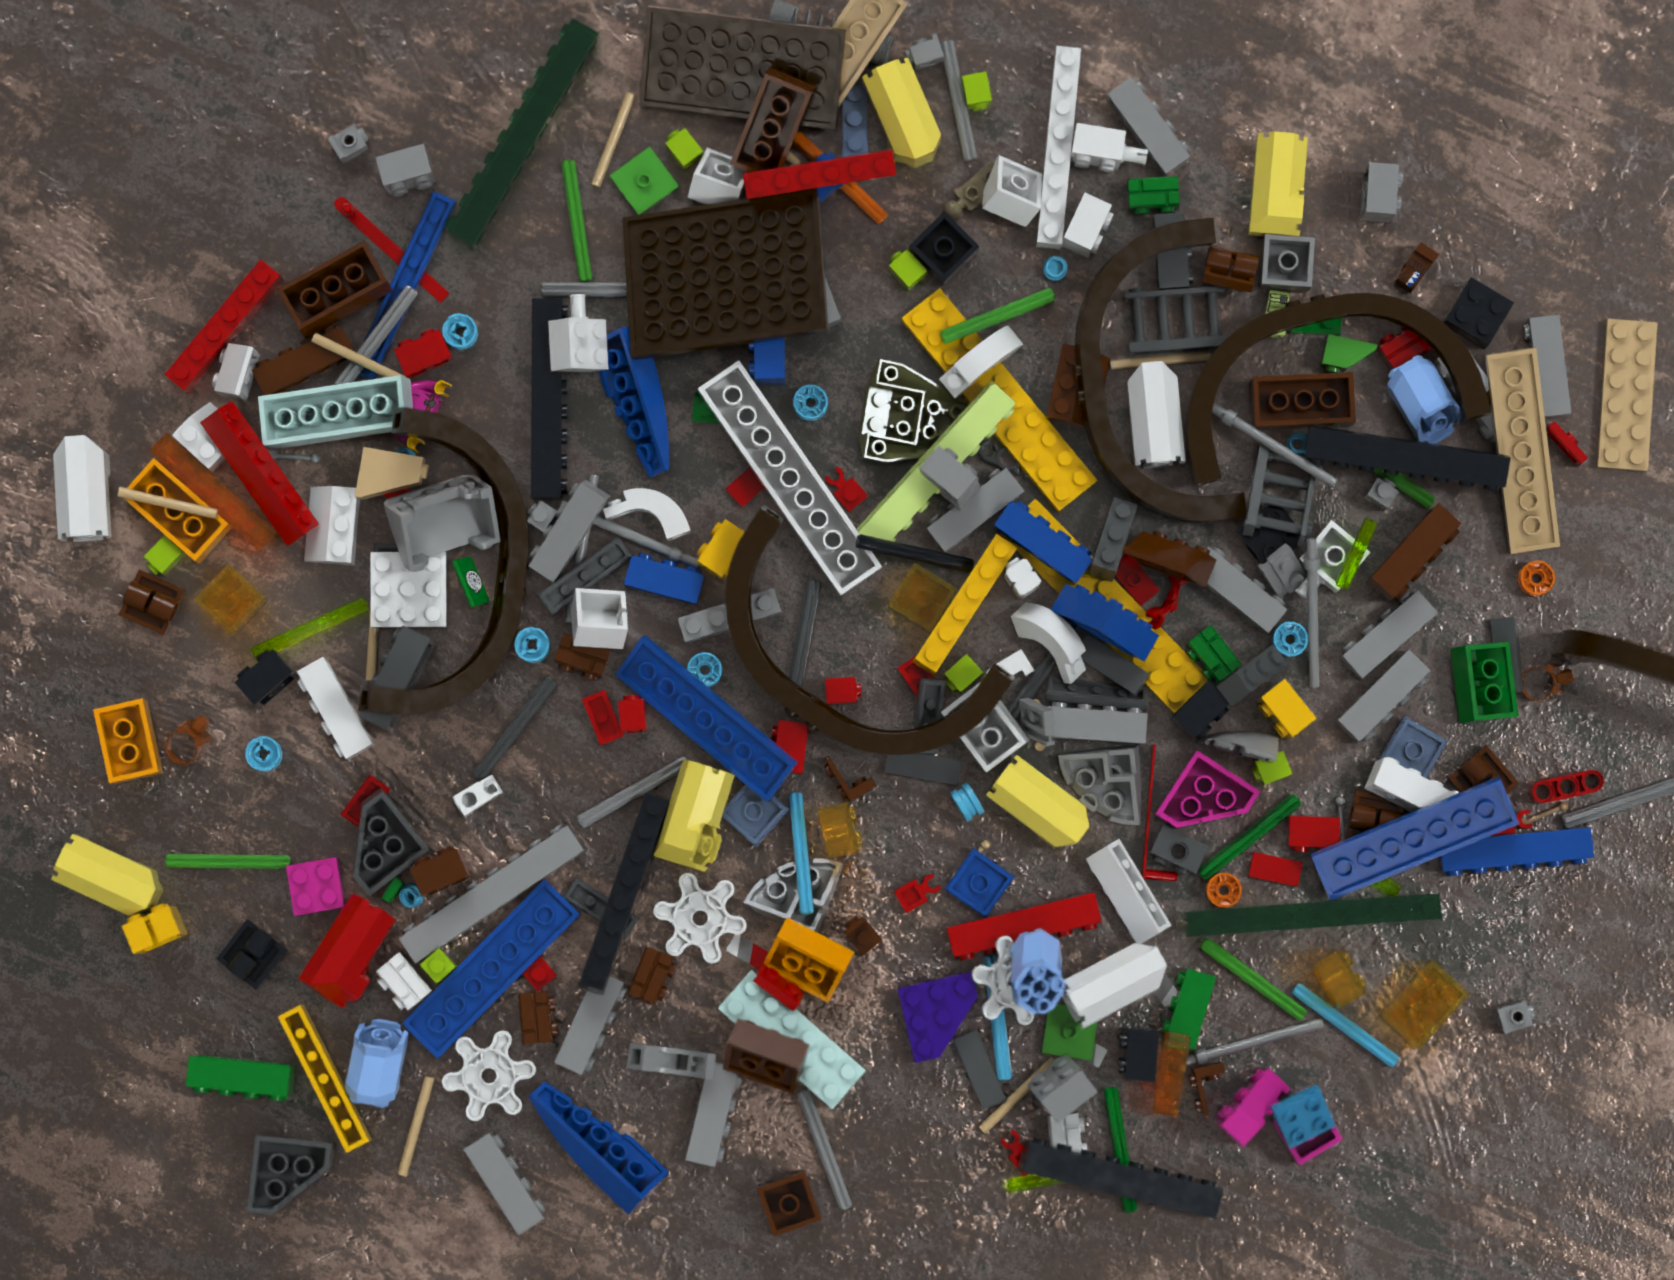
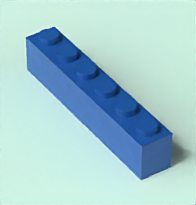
(1522, 850)

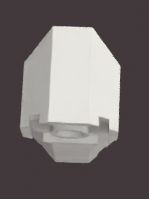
(1155, 416)
(82, 490)
(1114, 983)

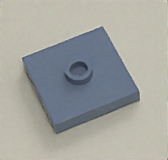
(1414, 746)
(754, 815)

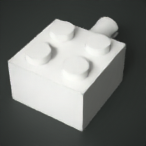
(1103, 148)
(577, 341)
(1333, 550)

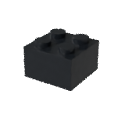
(944, 248)
(1478, 313)
(265, 678)
(1200, 710)
(1139, 1054)

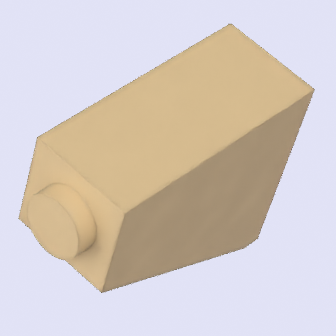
(388, 472)

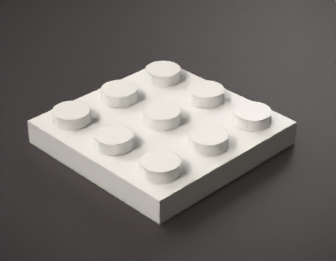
(408, 596)

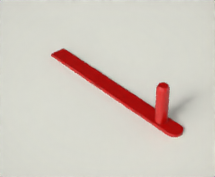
(386, 244)
(1147, 873)

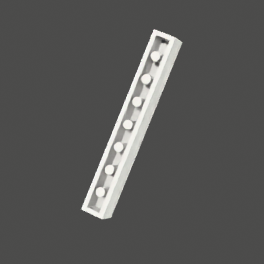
(1058, 147)

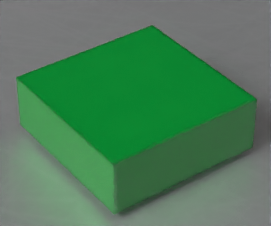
(393, 890)

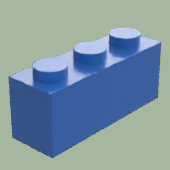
(664, 579)

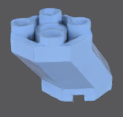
(1423, 400)
(1036, 971)
(376, 1063)

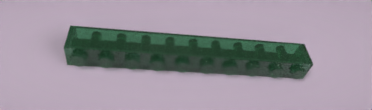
(523, 133)
(1313, 915)

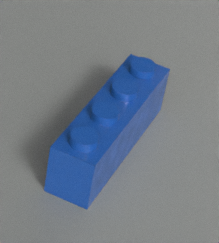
(1043, 542)

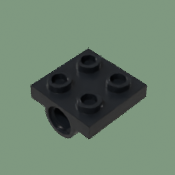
(1267, 540)
(251, 954)

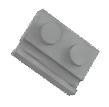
(1283, 571)
(1037, 721)

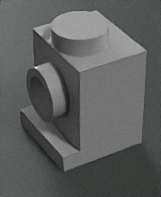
(925, 52)
(347, 152)
(1382, 493)
(541, 516)
(1505, 1017)

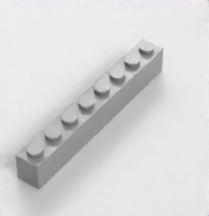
(492, 894)

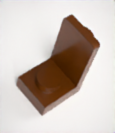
(860, 786)
(861, 934)
(1210, 1072)

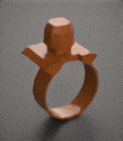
(1560, 678)
(197, 731)

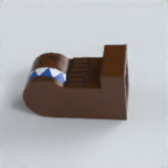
(1416, 267)

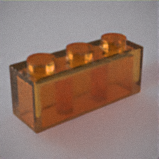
(1171, 1074)

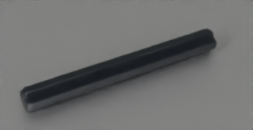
(914, 553)

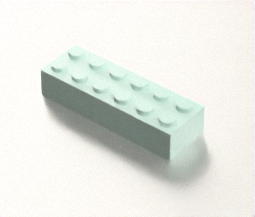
(332, 412)
(827, 1069)

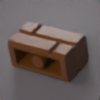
(589, 660)
(651, 975)
(537, 1017)

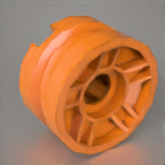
(1543, 571)
(1230, 882)

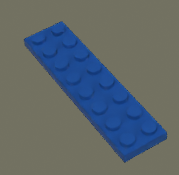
(706, 718)
(1414, 838)
(491, 968)

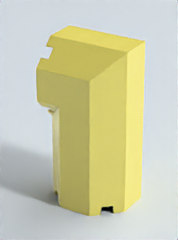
(903, 112)
(1278, 184)
(1040, 804)
(693, 816)
(107, 877)

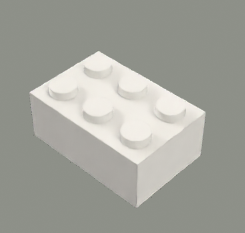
(994, 736)

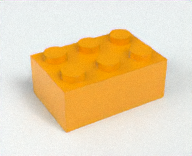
(128, 741)
(808, 959)

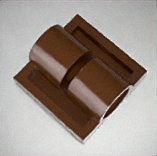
(1230, 269)
(151, 602)
(1482, 768)
(1369, 812)

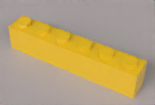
(964, 604)
(324, 1078)

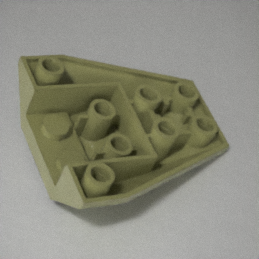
(903, 413)

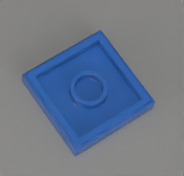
(979, 882)

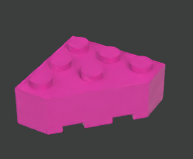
(1205, 794)
(1246, 1113)

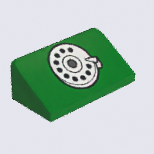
(471, 582)

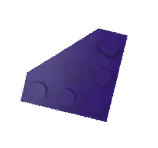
(935, 1012)

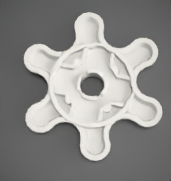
(682, 913)
(997, 979)
(471, 1080)

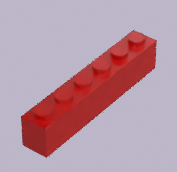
(819, 173)
(224, 326)
(259, 473)
(1053, 917)

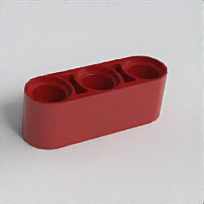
(1578, 786)

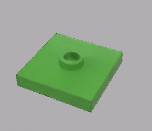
(644, 181)
(1065, 1036)

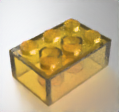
(1424, 1004)

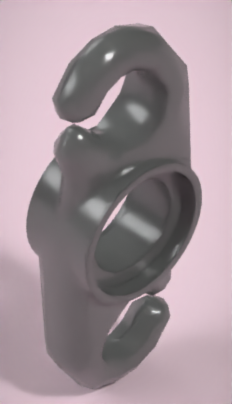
(994, 459)

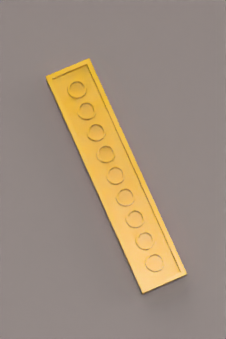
(1026, 431)
(1172, 672)

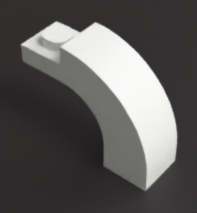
(980, 360)
(655, 503)
(1055, 634)

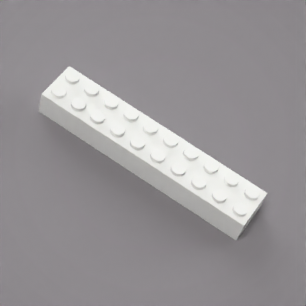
(788, 478)

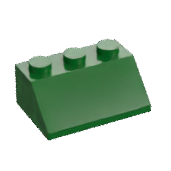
(1484, 682)

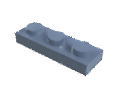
(855, 121)

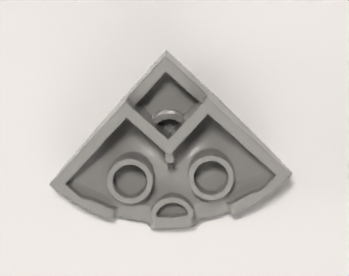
(1244, 743)
(1106, 781)
(778, 894)

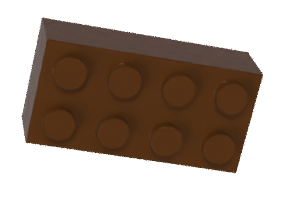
(772, 122)
(334, 289)
(1302, 401)
(1413, 552)

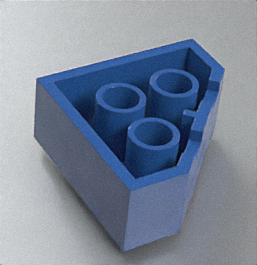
(1106, 620)

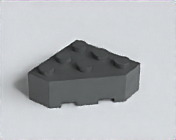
(383, 843)
(285, 1169)

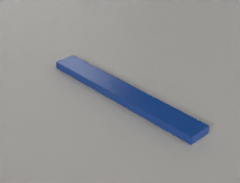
(412, 266)

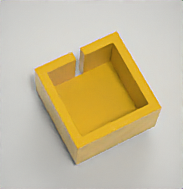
(718, 553)
(1285, 710)
(154, 929)

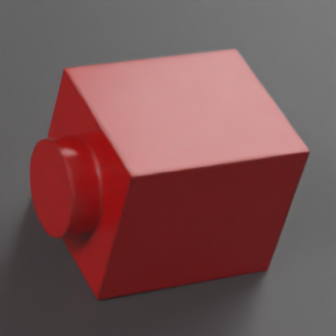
(842, 691)

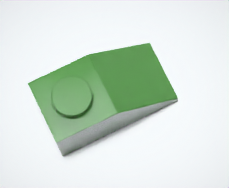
(1343, 353)

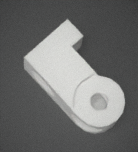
(1016, 663)
(477, 795)

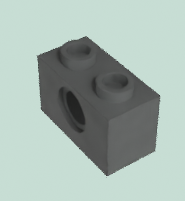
(1193, 850)

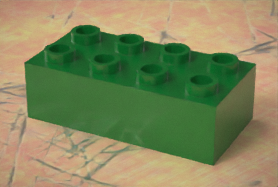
(241, 1075)

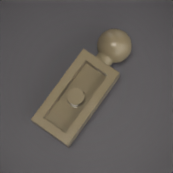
(970, 194)

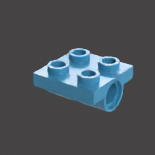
(1303, 1116)

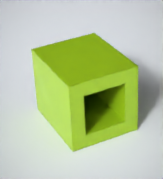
(977, 91)
(684, 148)
(907, 269)
(164, 556)
(962, 674)
(1270, 772)
(438, 965)

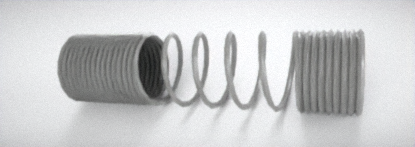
(787, 12)

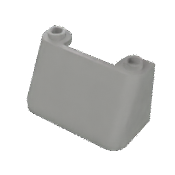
(442, 519)

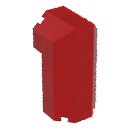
(346, 951)

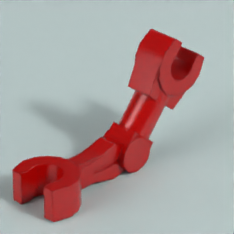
(1169, 605)

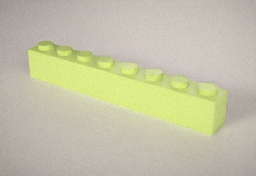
(963, 439)

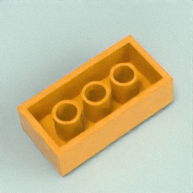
(190, 532)

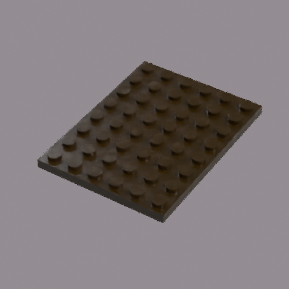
(725, 274)

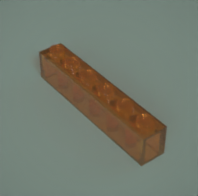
(215, 493)

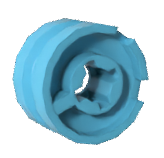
(469, 336)
(812, 392)
(1299, 635)
(531, 655)
(709, 660)
(272, 760)
(967, 802)

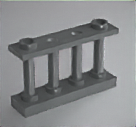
(1165, 341)
(1259, 498)

